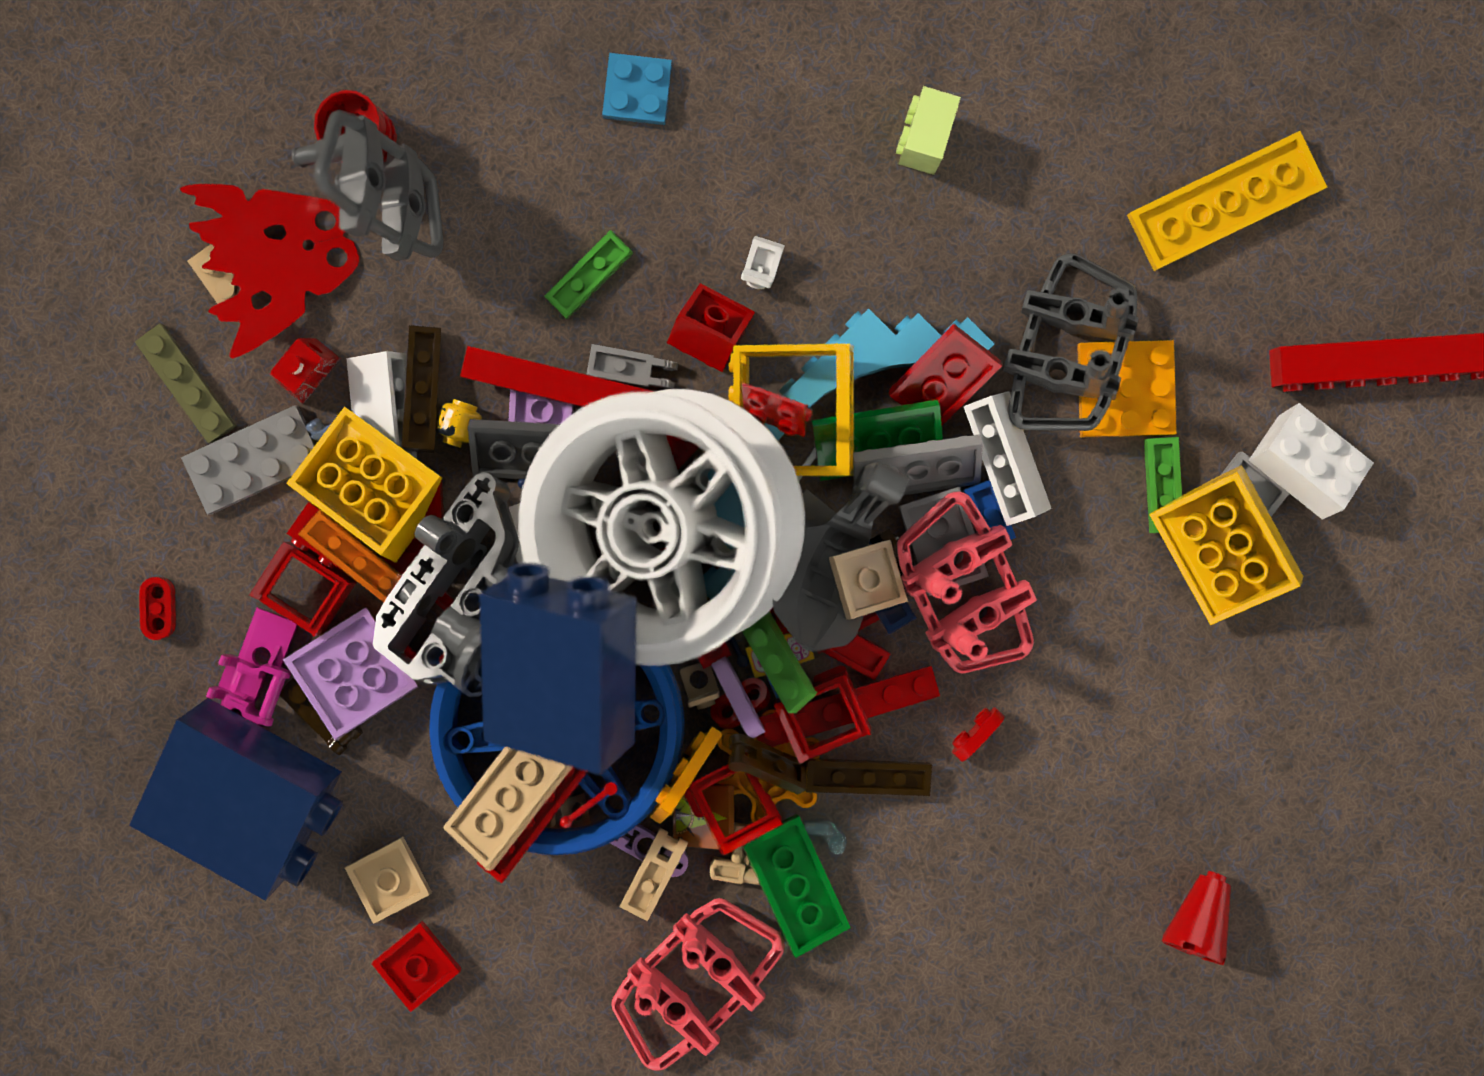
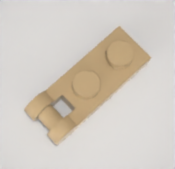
(653, 875)

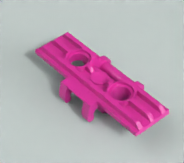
(245, 676)

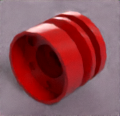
(357, 104)

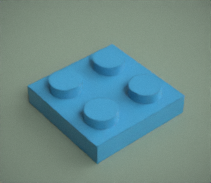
(637, 88)

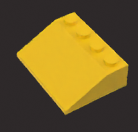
(367, 484)
(1227, 546)

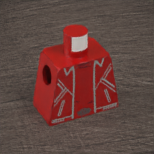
(303, 367)

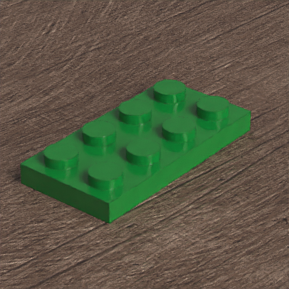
(880, 430)
(796, 886)

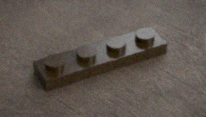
(421, 389)
(868, 777)

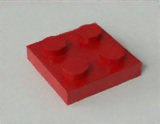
(416, 966)

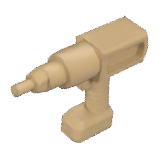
(735, 869)

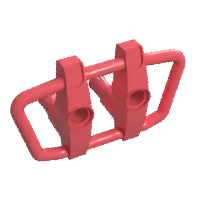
(936, 575)
(658, 991)

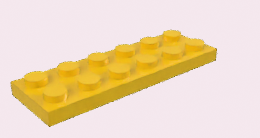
(1227, 200)

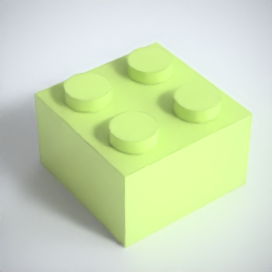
(929, 130)

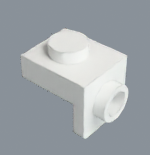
(762, 263)

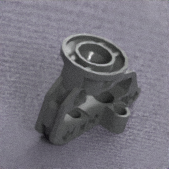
(447, 549)

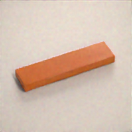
(351, 555)

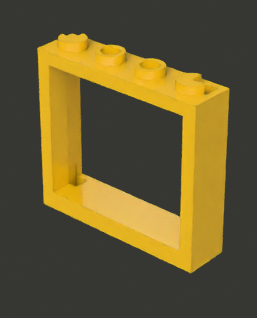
(845, 394)

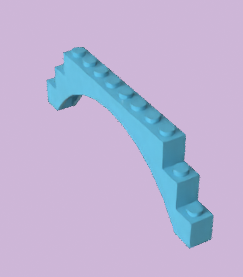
(874, 351)

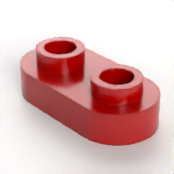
(153, 608)
(723, 706)
(986, 723)

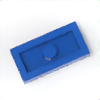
(987, 504)

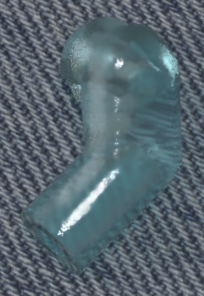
(830, 834)

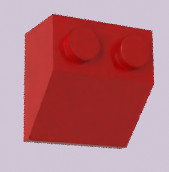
(710, 327)

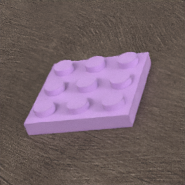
(347, 675)

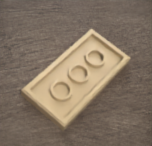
(504, 804)

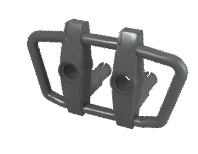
(366, 175)
(1101, 375)

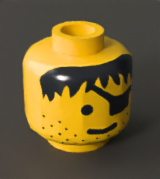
(454, 422)

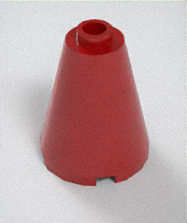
(1202, 920)

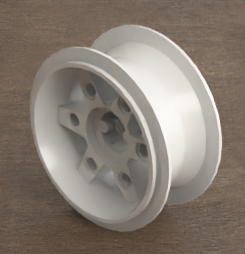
(564, 499)

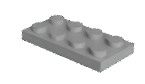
(249, 460)
(930, 464)

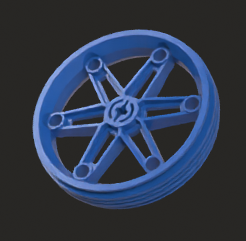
(459, 783)

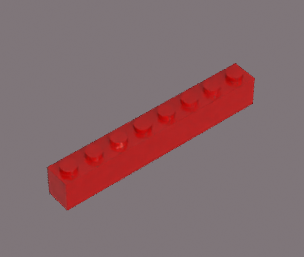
(1377, 361)

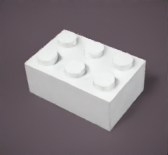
(1311, 461)

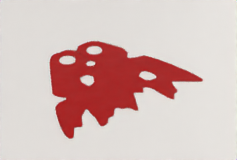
(266, 263)

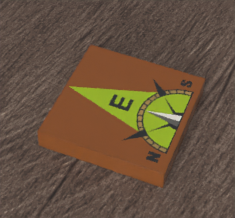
(694, 829)

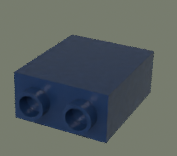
(558, 667)
(238, 799)

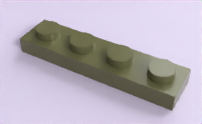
(185, 383)

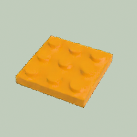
(1145, 395)

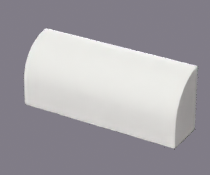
(379, 391)
(1007, 460)

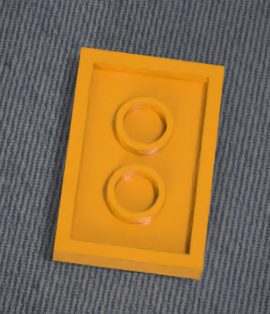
(685, 773)

